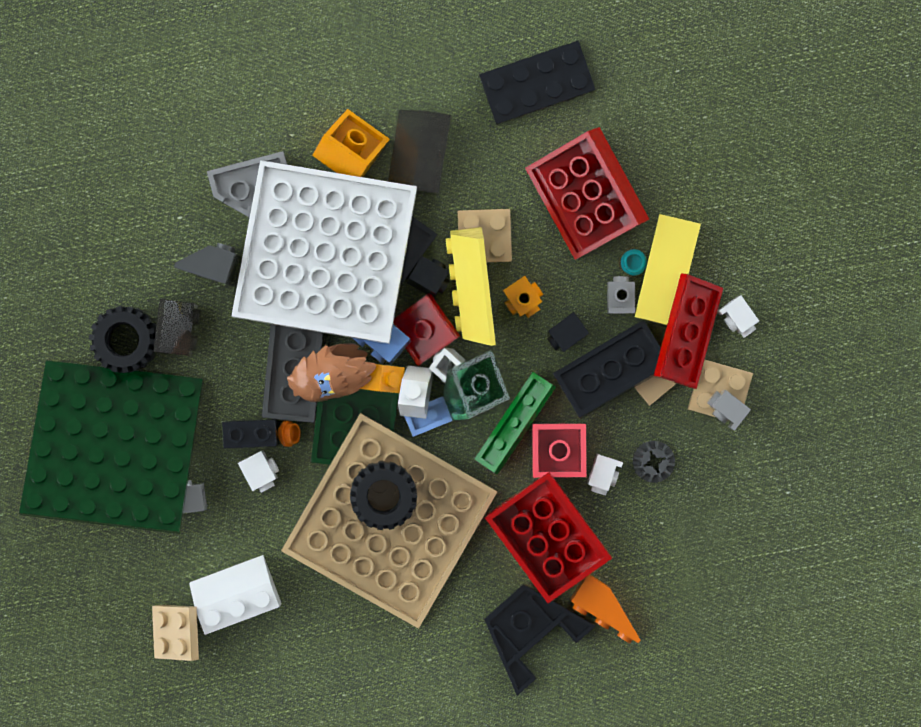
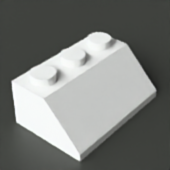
(234, 594)

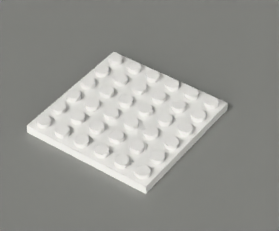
(324, 252)

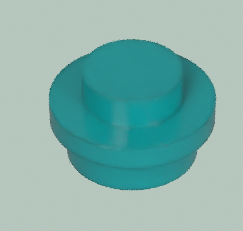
(633, 262)

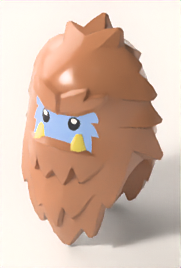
(331, 373)

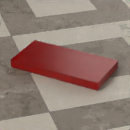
(688, 331)

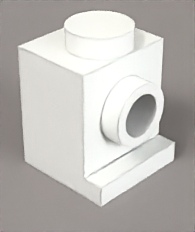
(739, 316)
(443, 361)
(603, 474)

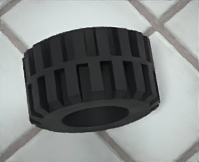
(102, 333)
(391, 517)

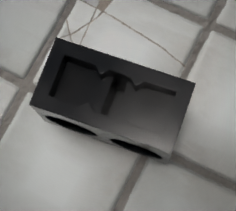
(250, 433)

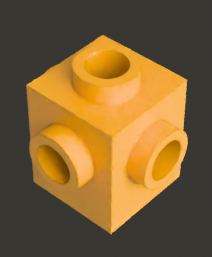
(520, 287)

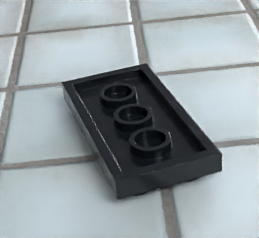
(537, 82)
(610, 369)

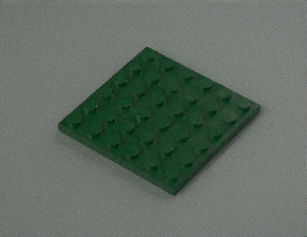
(111, 447)

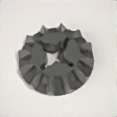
(642, 456)

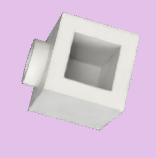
(259, 471)

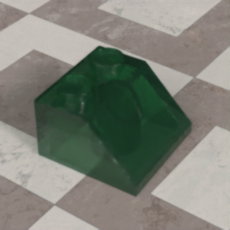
(474, 387)

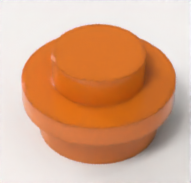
(289, 433)

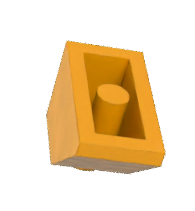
(385, 379)

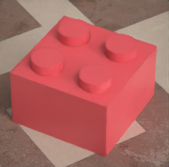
(559, 449)

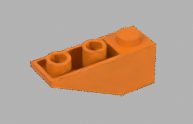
(600, 601)

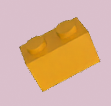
(350, 145)

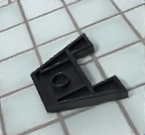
(522, 623)

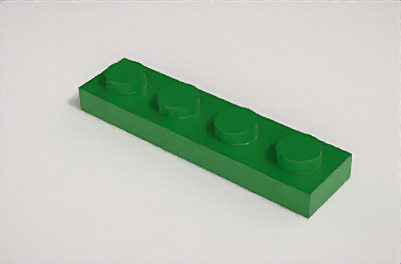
(515, 423)

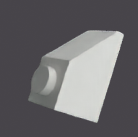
(415, 392)

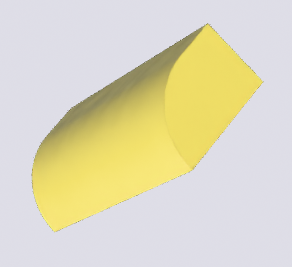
(668, 258)

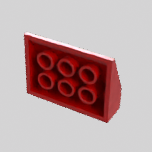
(587, 193)
(548, 537)

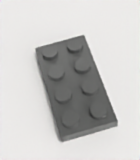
(285, 352)

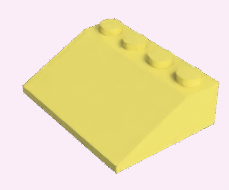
(472, 285)

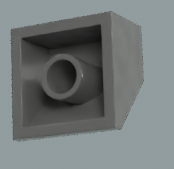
(212, 263)

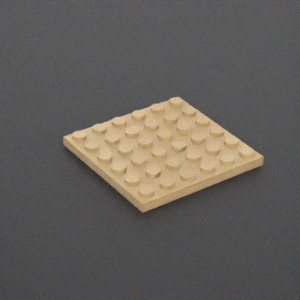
(397, 566)

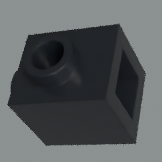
(429, 277)

